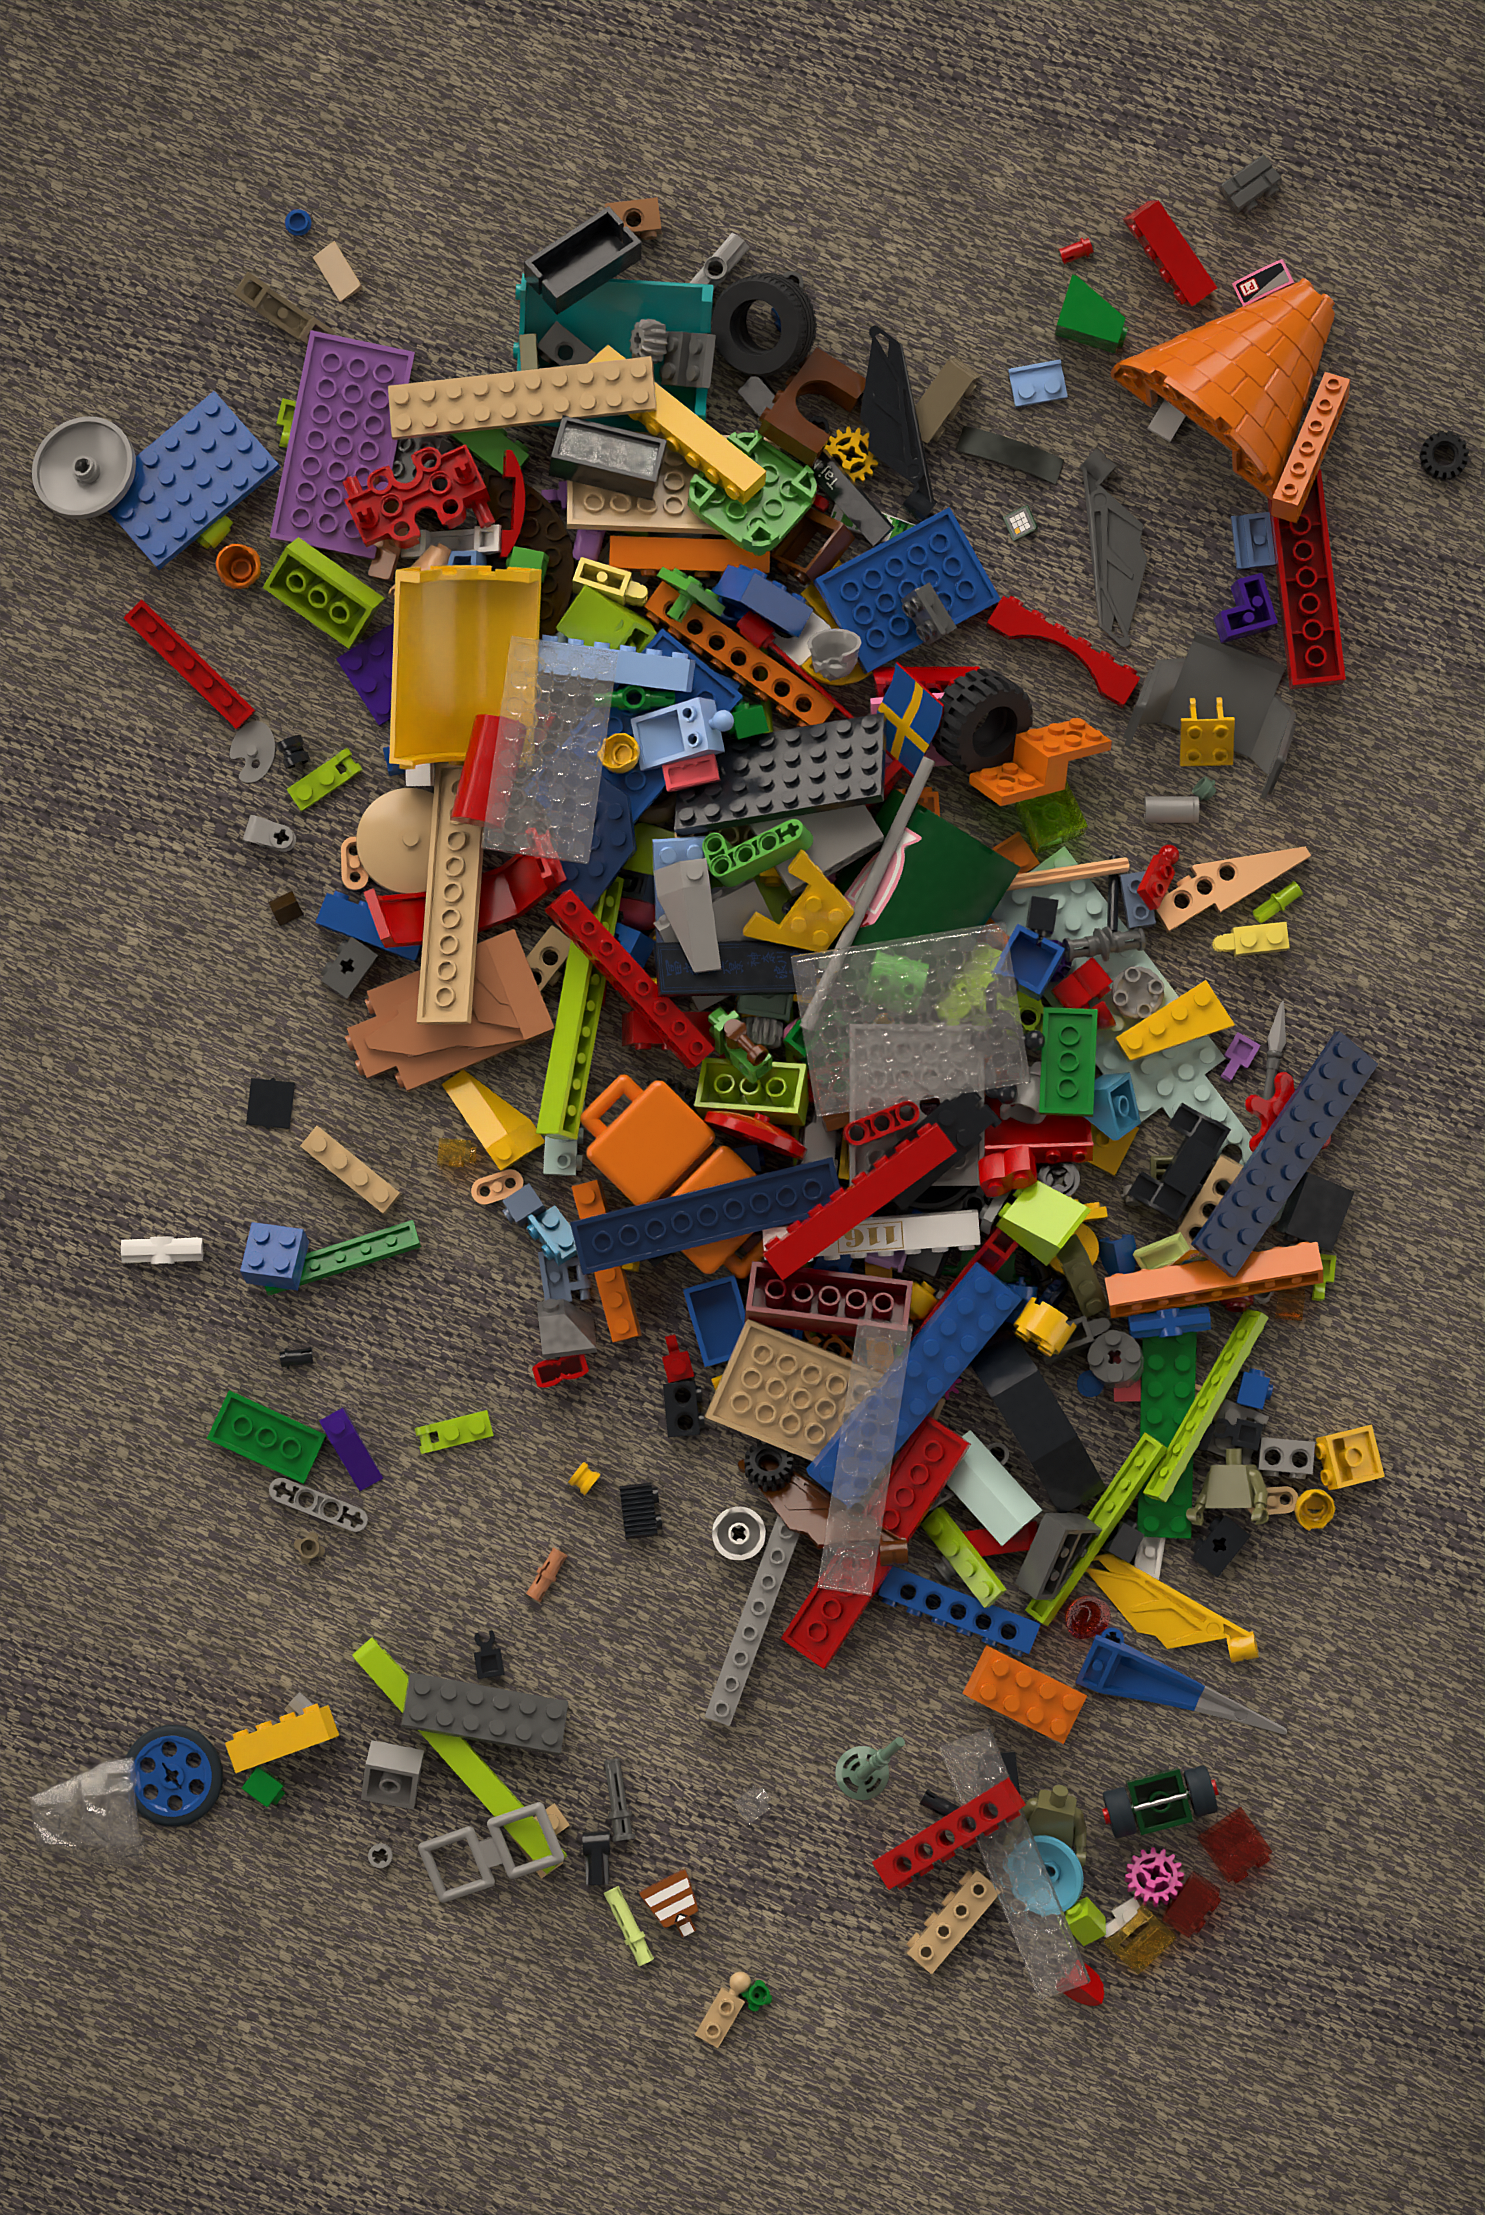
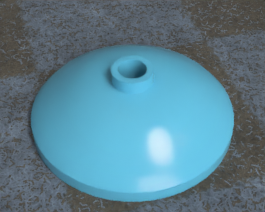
(1069, 1873)

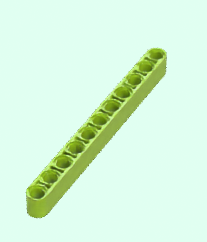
(458, 1755)

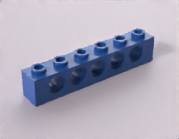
(1025, 1628)

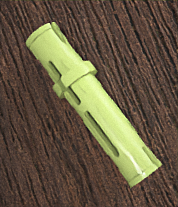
(626, 1921)

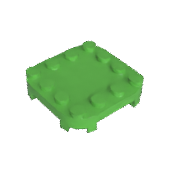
(770, 512)

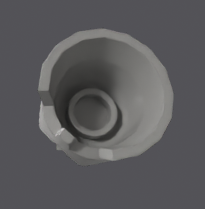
(834, 652)

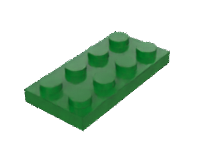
(1068, 1062)
(266, 1436)

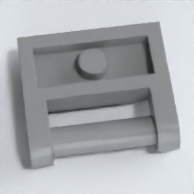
(1231, 1412)

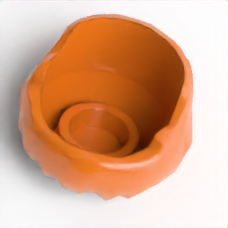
(238, 566)

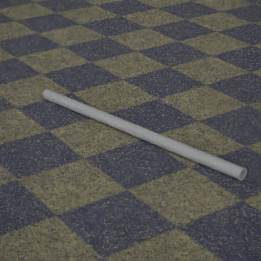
(885, 853)

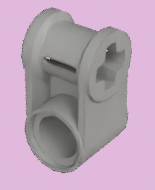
(265, 834)

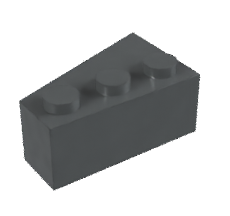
(1053, 1553)

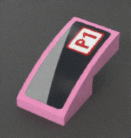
(1263, 282)

